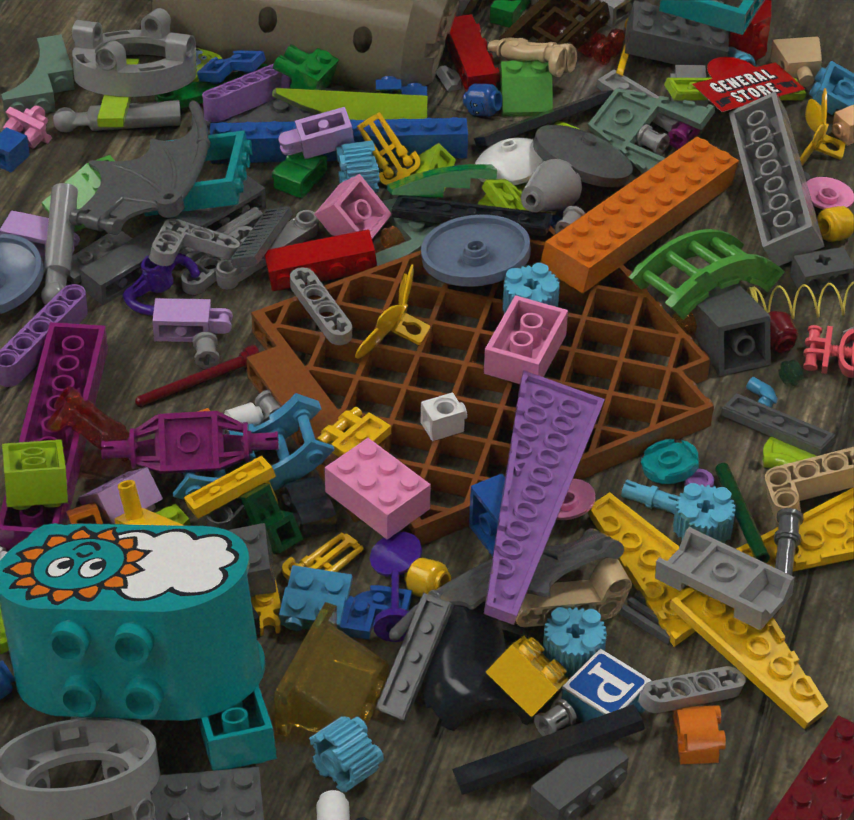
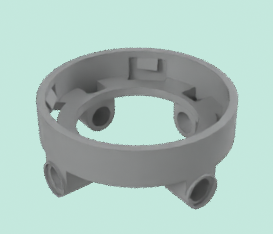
(102, 74)
(128, 767)

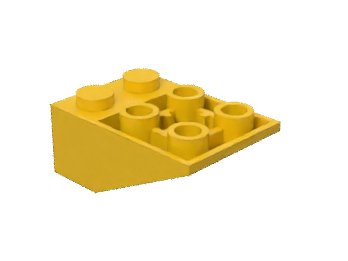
(528, 674)

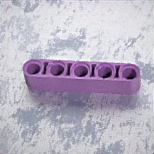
(242, 93)
(25, 348)

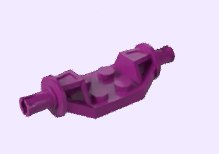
(189, 443)

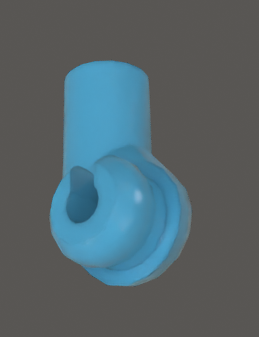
(763, 390)

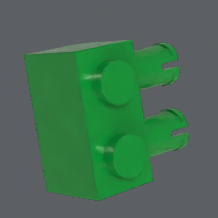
(307, 70)

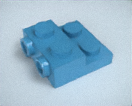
(838, 84)
(308, 592)

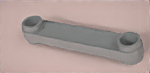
(295, 231)

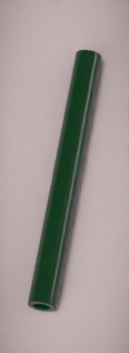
(742, 513)

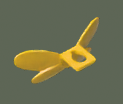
(816, 119)
(393, 319)

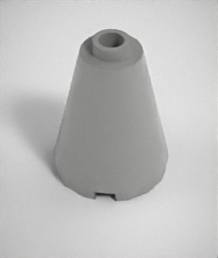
(552, 187)

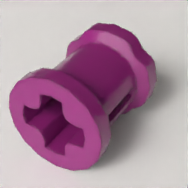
(683, 135)

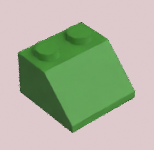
(525, 88)

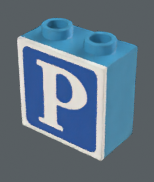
(603, 687)

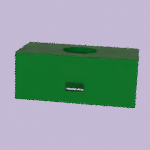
(507, 12)

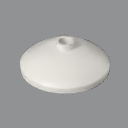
(513, 159)

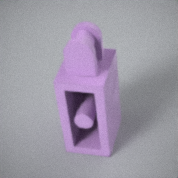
(318, 134)
(31, 228)
(184, 318)

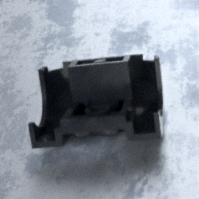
(457, 674)

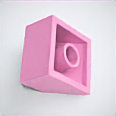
(353, 209)

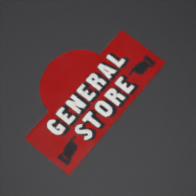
(739, 82)

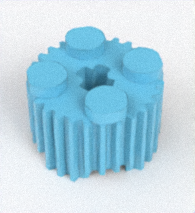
(358, 159)
(531, 283)
(706, 511)
(573, 637)
(345, 752)

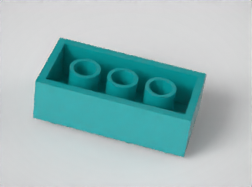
(239, 734)

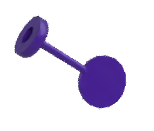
(392, 559)

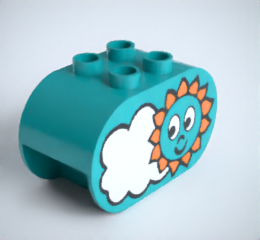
(130, 621)

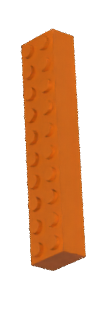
(638, 214)

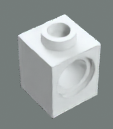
(443, 416)

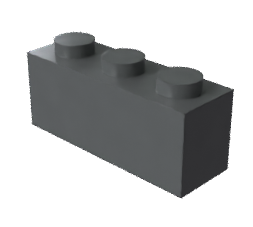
(579, 782)

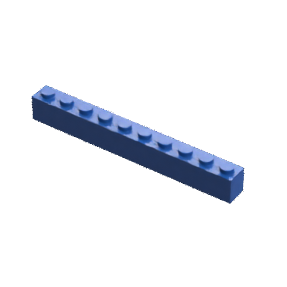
(412, 133)

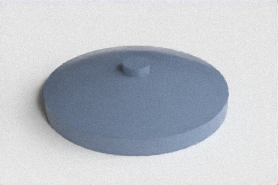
(475, 250)
(19, 271)

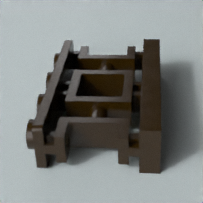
(547, 12)

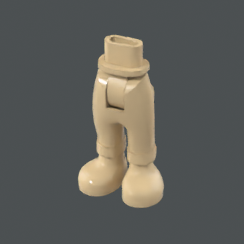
(559, 56)

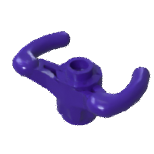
(155, 279)

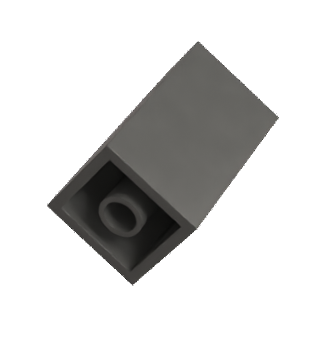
(733, 330)

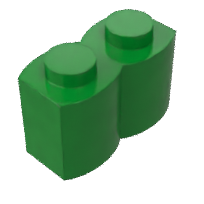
(299, 174)

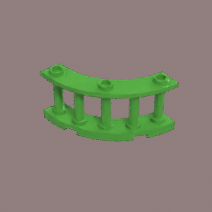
(726, 268)

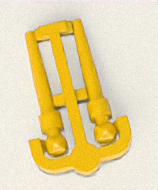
(400, 150)
(308, 561)

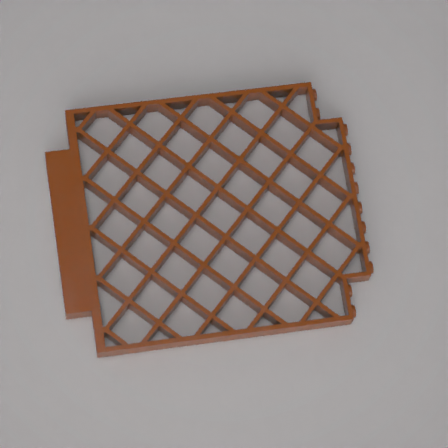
(284, 373)

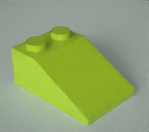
(34, 474)

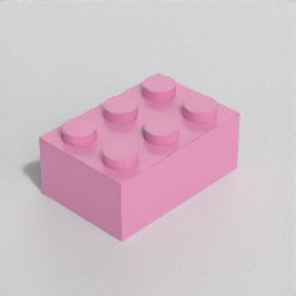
(525, 340)
(377, 488)

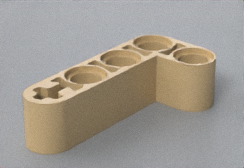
(809, 478)
(603, 592)

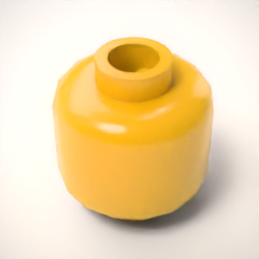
(836, 223)
(426, 576)

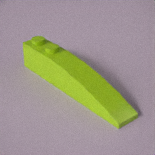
(357, 104)

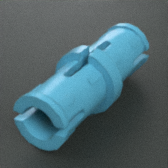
(649, 496)

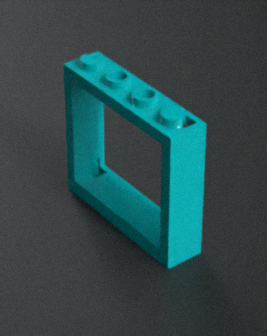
(714, 13)
(221, 191)

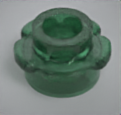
(790, 372)

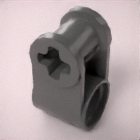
(228, 516)

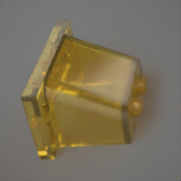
(328, 679)

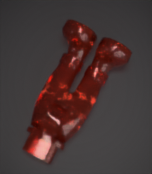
(599, 46)
(85, 419)

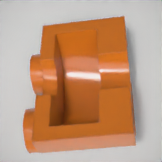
(699, 734)

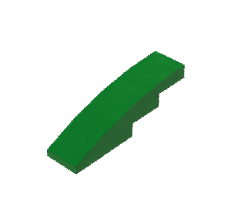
(432, 182)

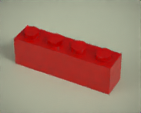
(470, 53)
(326, 257)

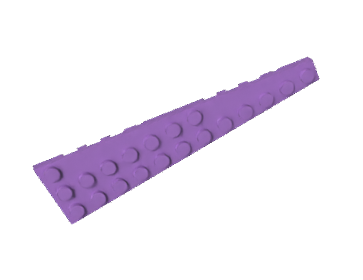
(544, 453)

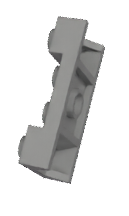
(728, 576)

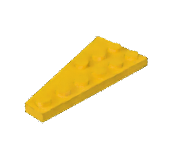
(825, 535)
(642, 549)
(755, 653)

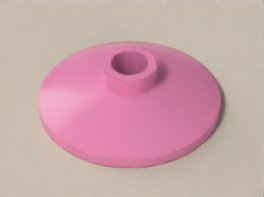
(829, 192)
(578, 500)

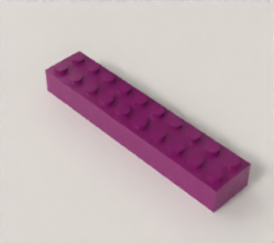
(73, 358)

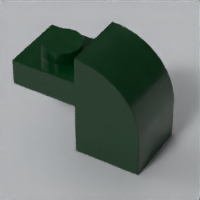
(280, 525)

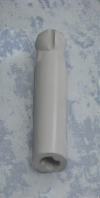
(138, 116)
(59, 240)

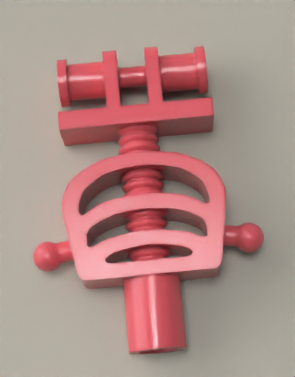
(822, 349)

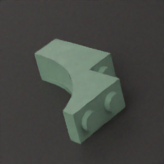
(50, 76)

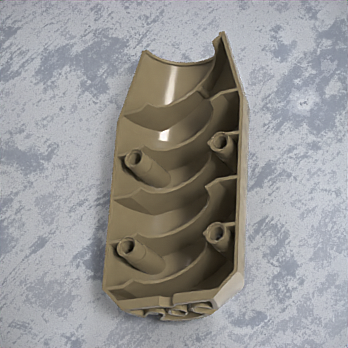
(365, 35)

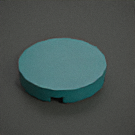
(670, 461)

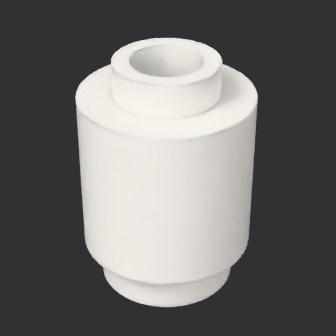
(246, 413)
(332, 806)

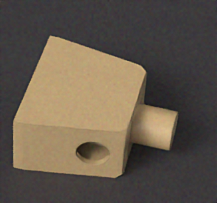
(798, 57)

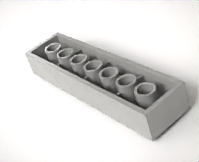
(775, 179)

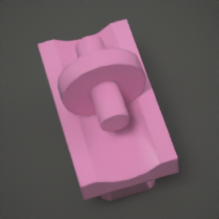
(31, 122)

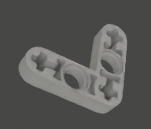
(178, 233)

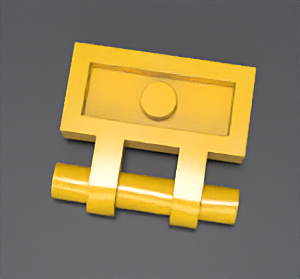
(357, 431)

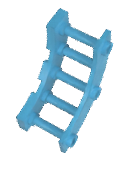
(286, 420)

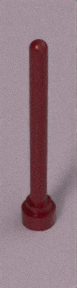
(197, 378)

